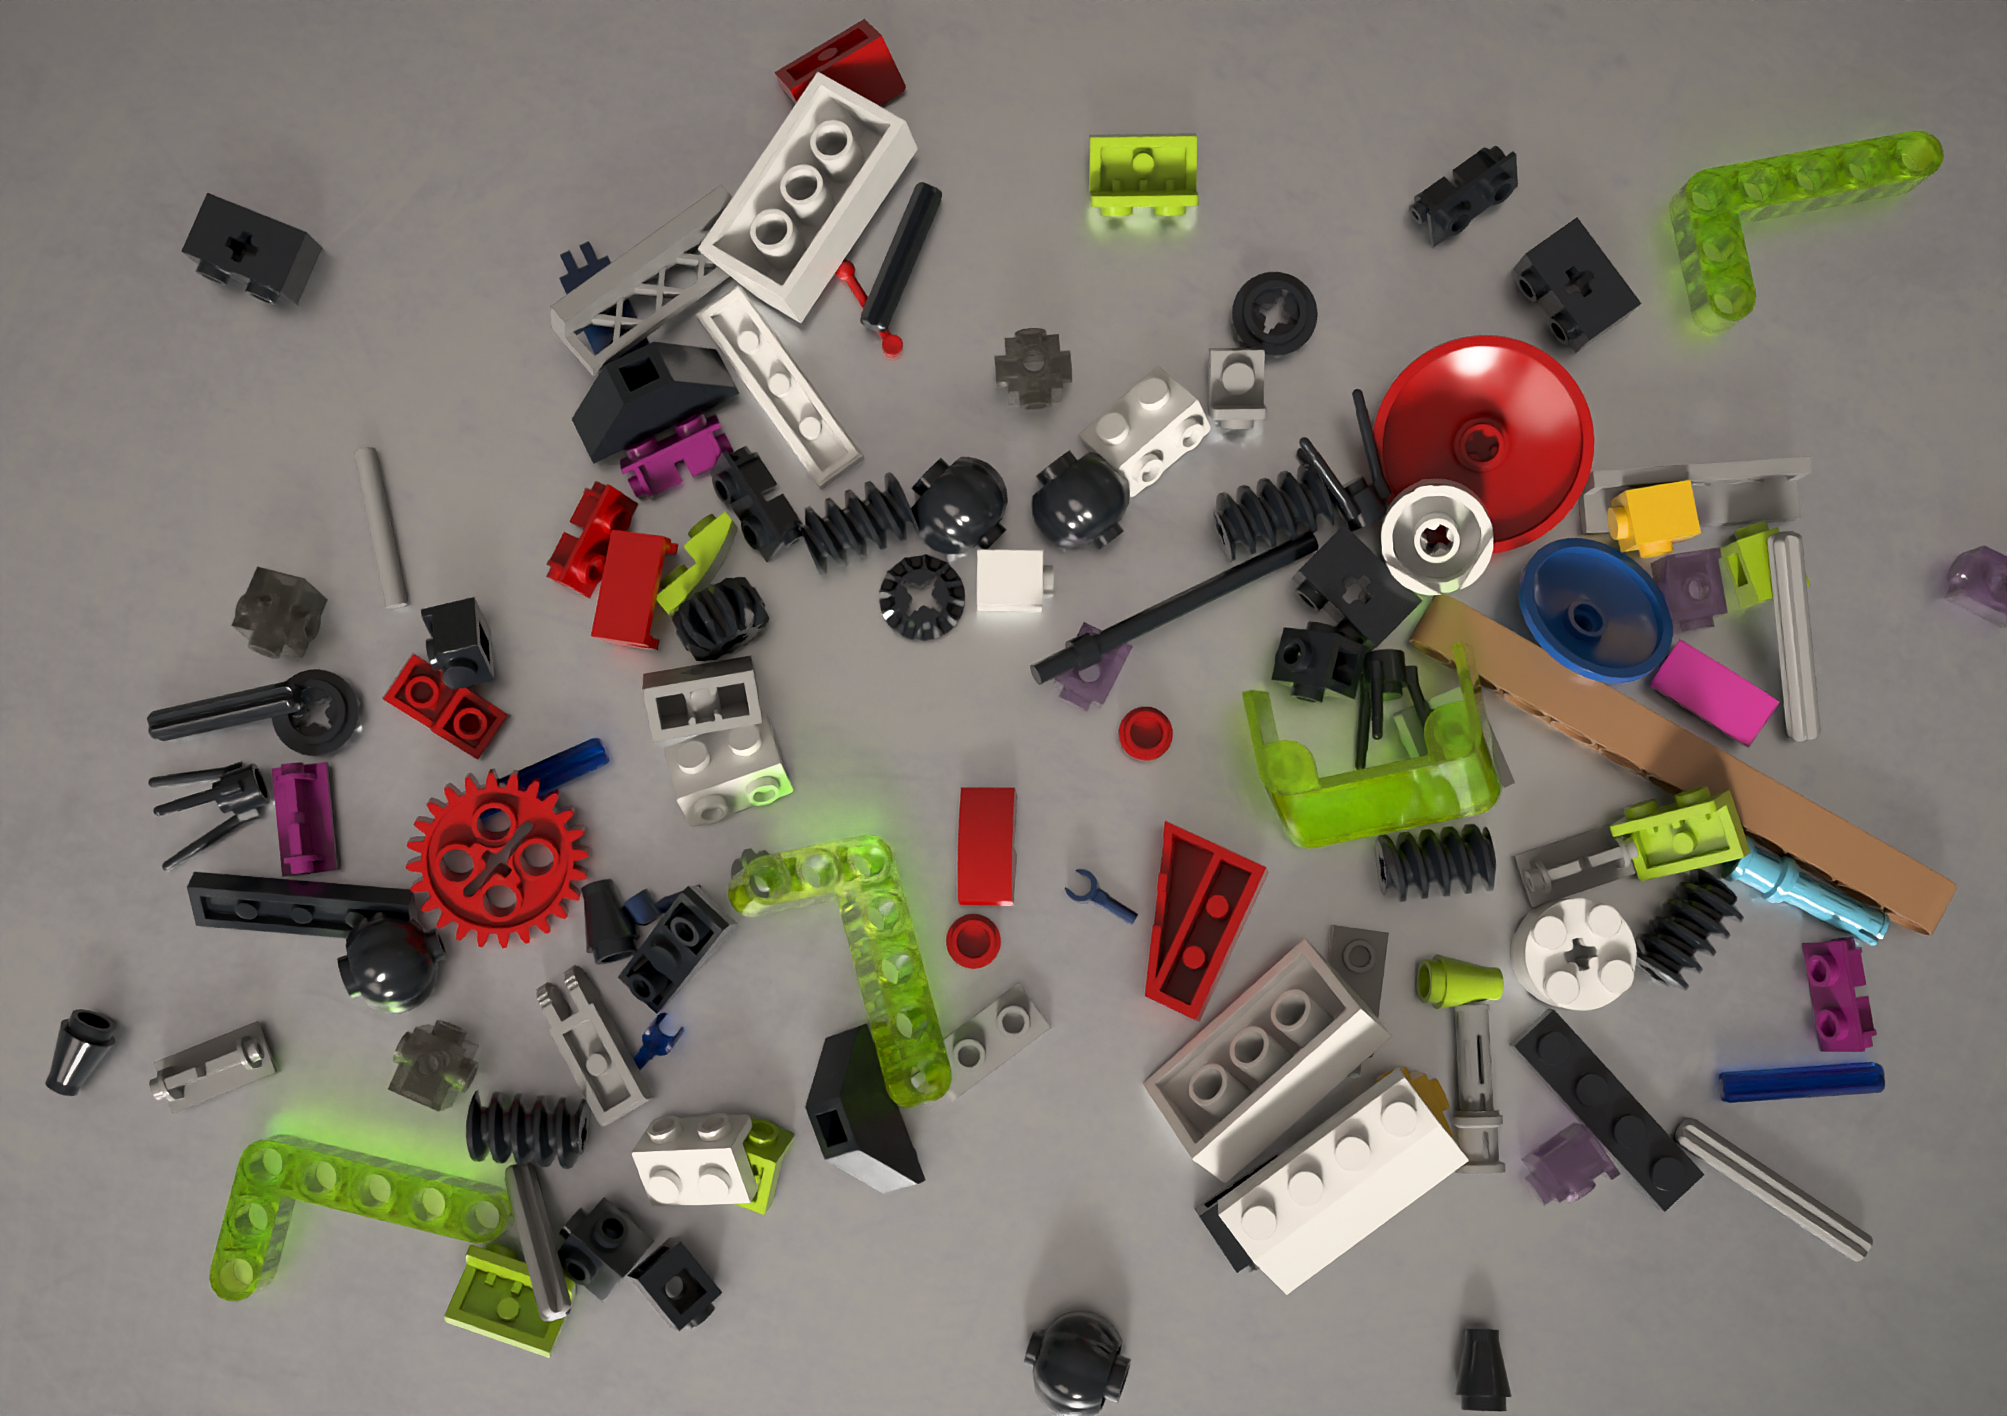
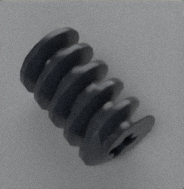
(1271, 509)
(857, 523)
(1435, 860)
(1686, 929)
(526, 1131)

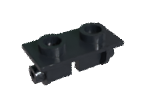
(1485, 180)
(765, 524)

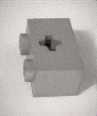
(701, 698)

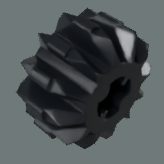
(720, 618)

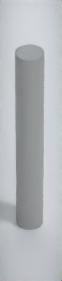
(380, 528)

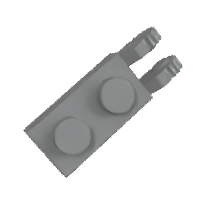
(593, 1048)

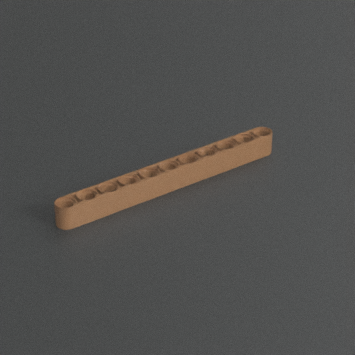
(1682, 761)

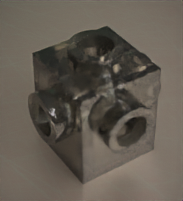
(1033, 388)
(279, 613)
(419, 1076)

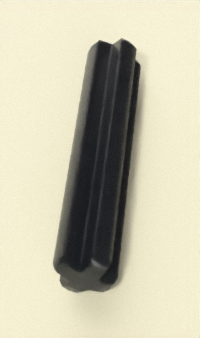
(901, 257)
(225, 711)

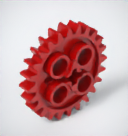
(460, 828)

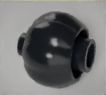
(1080, 501)
(960, 505)
(391, 962)
(1078, 1364)

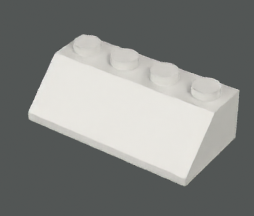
(810, 196)
(1265, 1061)
(1340, 1182)

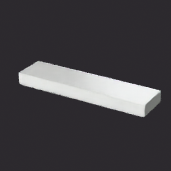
(780, 386)

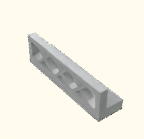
(632, 274)
(1721, 490)

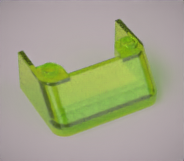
(1448, 784)

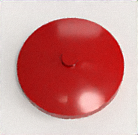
(1495, 422)

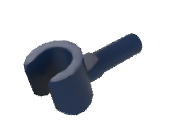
(1102, 899)
(644, 908)

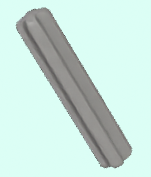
(537, 1242)

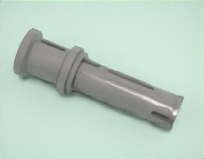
(1477, 1118)

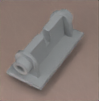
(1575, 864)
(213, 1068)

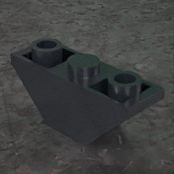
(649, 394)
(677, 948)
(856, 1117)

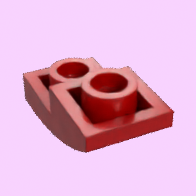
(454, 715)
(987, 846)

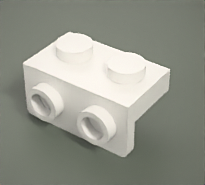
(1147, 429)
(727, 772)
(696, 1160)

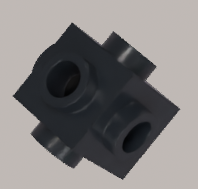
(1318, 663)
(601, 1247)

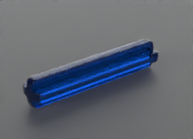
(561, 767)
(1801, 1082)

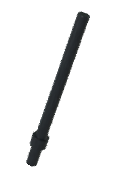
(1087, 648)

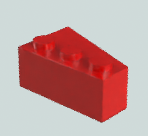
(1197, 919)

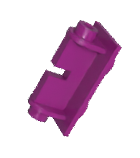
(656, 460)
(304, 818)
(1841, 1017)

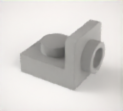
(1236, 386)

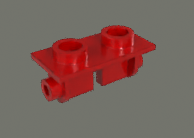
(582, 560)

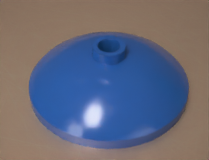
(1595, 610)

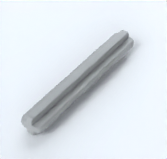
(1794, 635)
(1773, 1189)

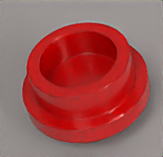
(1145, 733)
(973, 941)

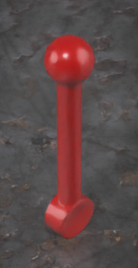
(891, 344)

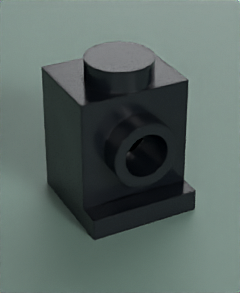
(459, 643)
(698, 1290)

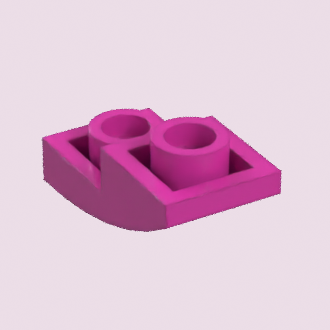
(1714, 693)

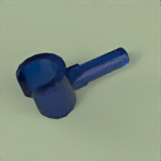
(656, 1042)

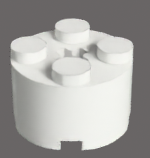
(1445, 566)
(1600, 971)

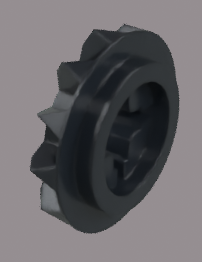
(1263, 292)
(926, 622)
(342, 714)

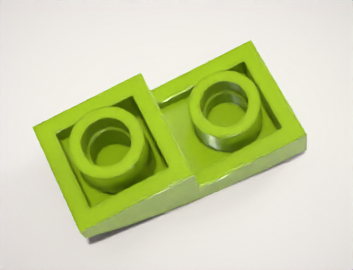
(709, 547)

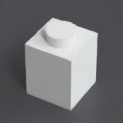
(1013, 580)

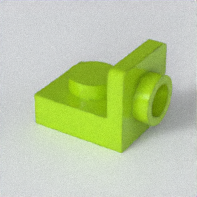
(765, 1149)

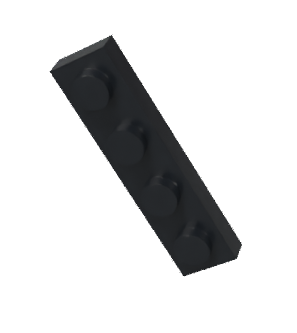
(290, 904)
(1607, 1109)

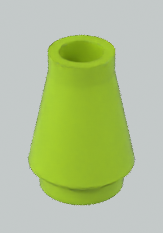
(1455, 982)

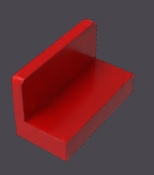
(853, 59)

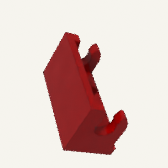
(630, 589)

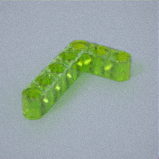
(1781, 196)
(868, 948)
(350, 1194)

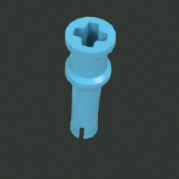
(1782, 881)

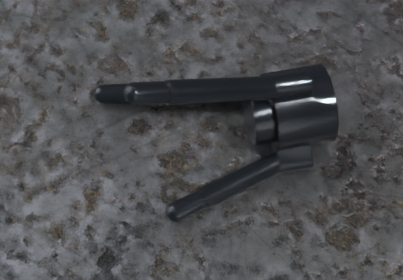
(1356, 500)
(1382, 681)
(238, 790)

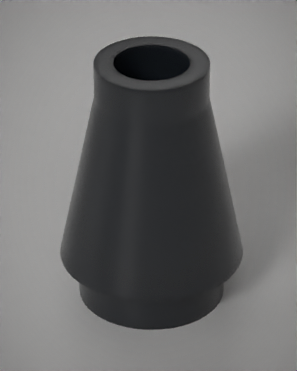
(607, 924)
(78, 1050)
(1482, 1372)

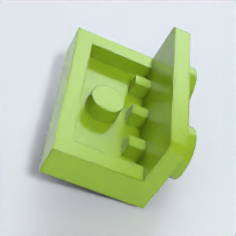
(1143, 173)
(1685, 834)
(500, 1302)

